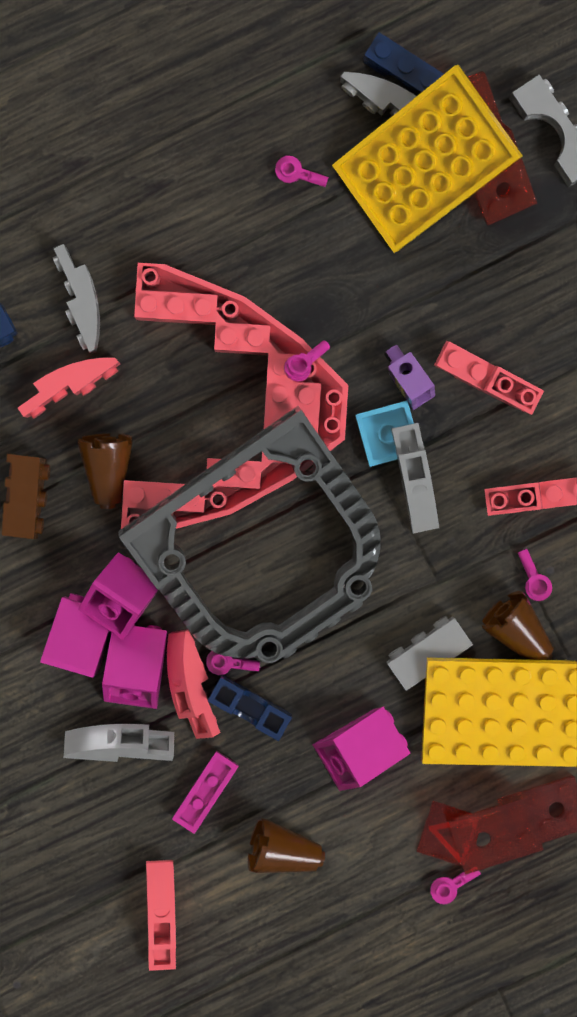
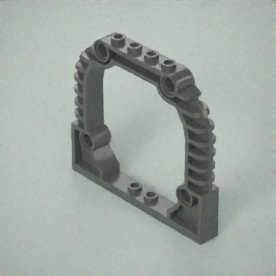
(286, 440)

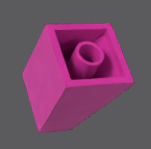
(119, 596)
(75, 639)
(135, 667)
(362, 749)

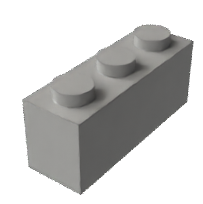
(442, 642)

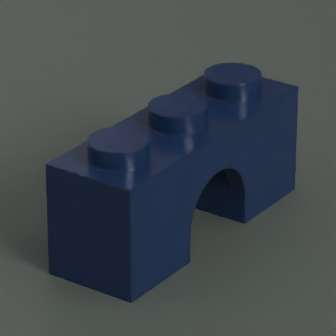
(393, 60)
(251, 707)

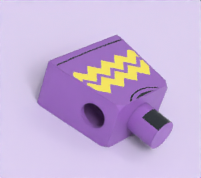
(415, 386)

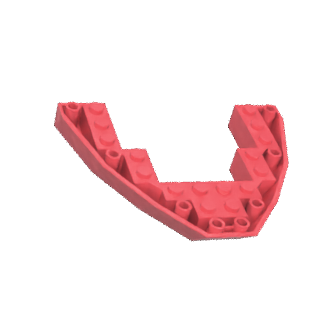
(241, 328)

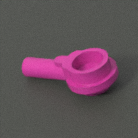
(290, 170)
(299, 366)
(537, 586)
(222, 664)
(445, 889)

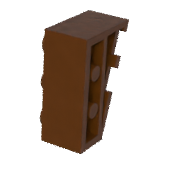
(25, 496)

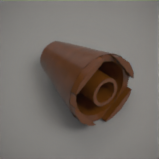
(106, 466)
(518, 628)
(282, 850)

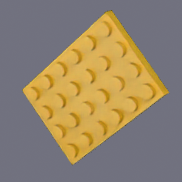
(427, 159)
(500, 712)

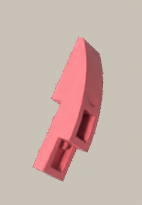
(76, 376)
(488, 378)
(531, 496)
(185, 679)
(161, 915)

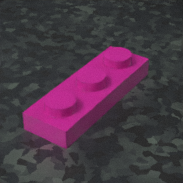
(205, 792)

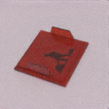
(437, 836)

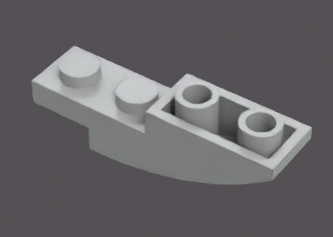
(376, 92)
(85, 307)
(415, 478)
(118, 740)

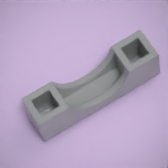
(536, 101)

